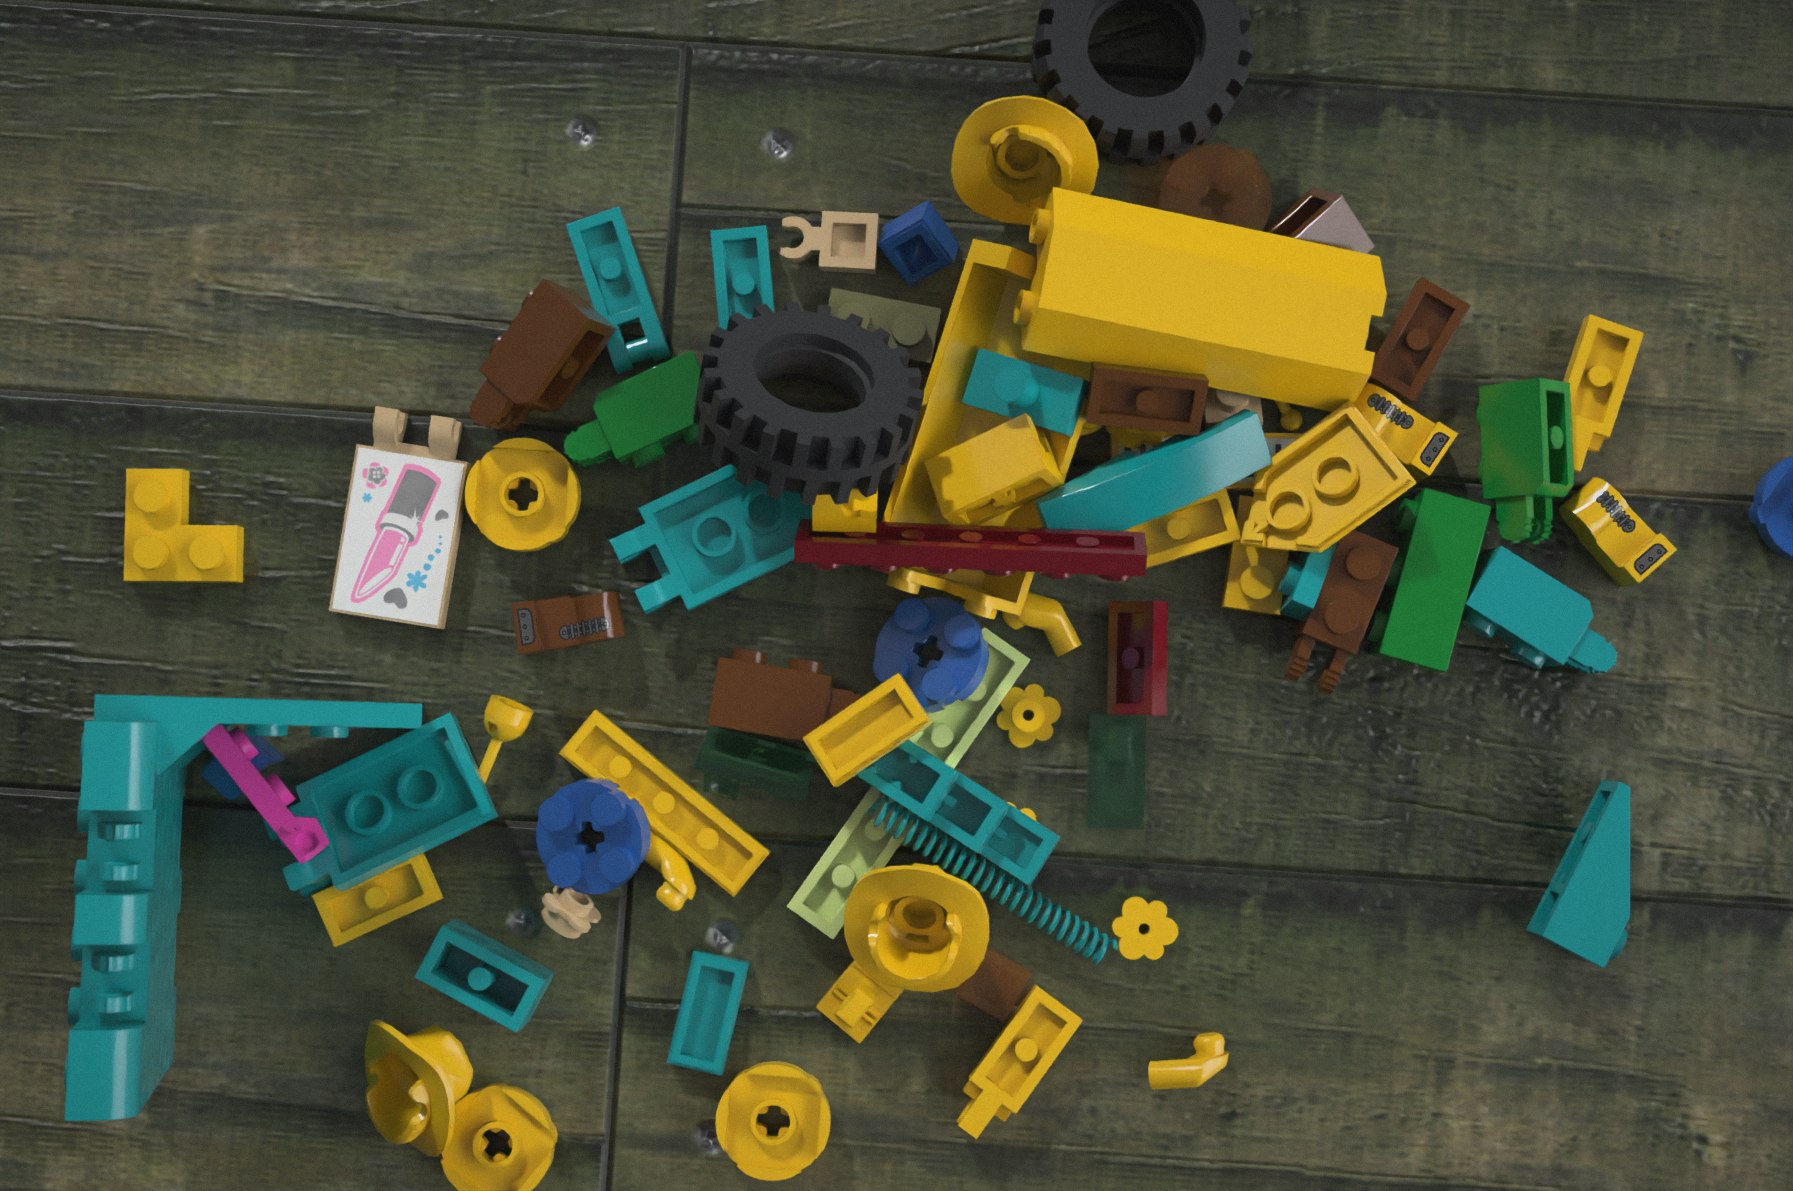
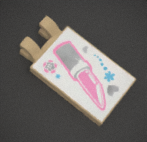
(402, 524)

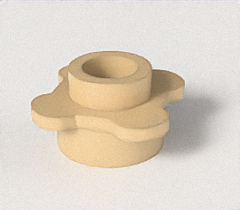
(569, 912)

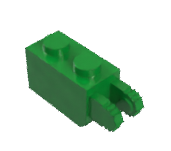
(640, 416)
(1525, 453)

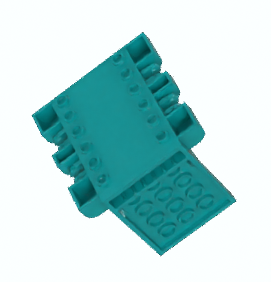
(132, 876)

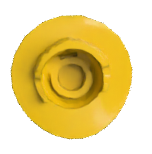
(1015, 155)
(916, 927)
(415, 1084)

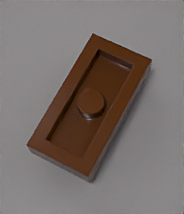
(1416, 340)
(1145, 398)

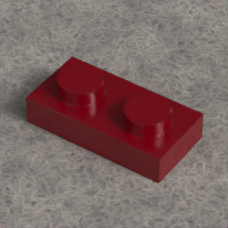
(1137, 658)

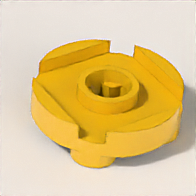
(501, 471)
(530, 1134)
(747, 1140)

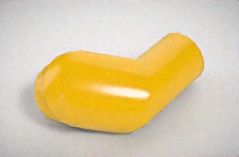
(676, 871)
(1191, 1071)

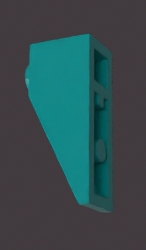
(1591, 887)

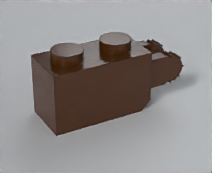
(539, 357)
(1342, 607)
(774, 698)

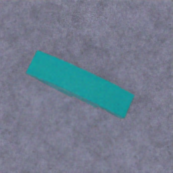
(1160, 480)
(963, 809)

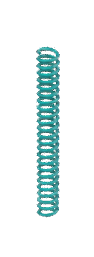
(1002, 878)

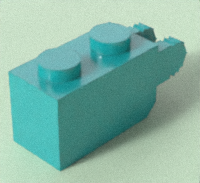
(1534, 614)

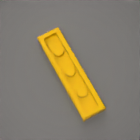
(670, 803)

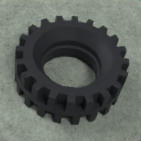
(792, 445)

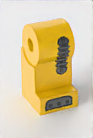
(1409, 435)
(1614, 533)

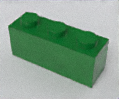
(1428, 580)

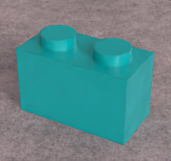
(484, 975)

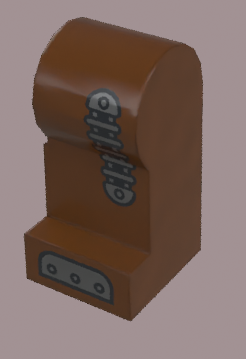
(567, 622)

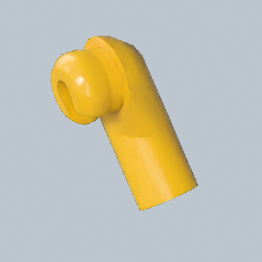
(1048, 616)

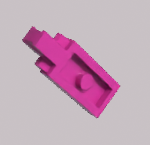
(268, 795)

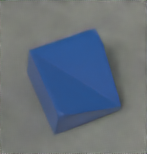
(918, 243)
(224, 783)

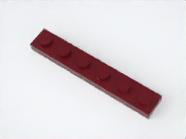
(992, 549)

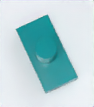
(1019, 387)

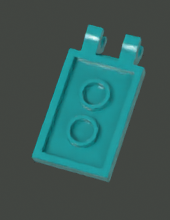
(712, 538)
(390, 806)

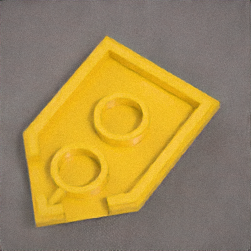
(1323, 485)

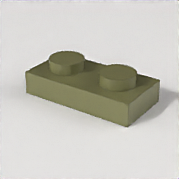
(906, 322)

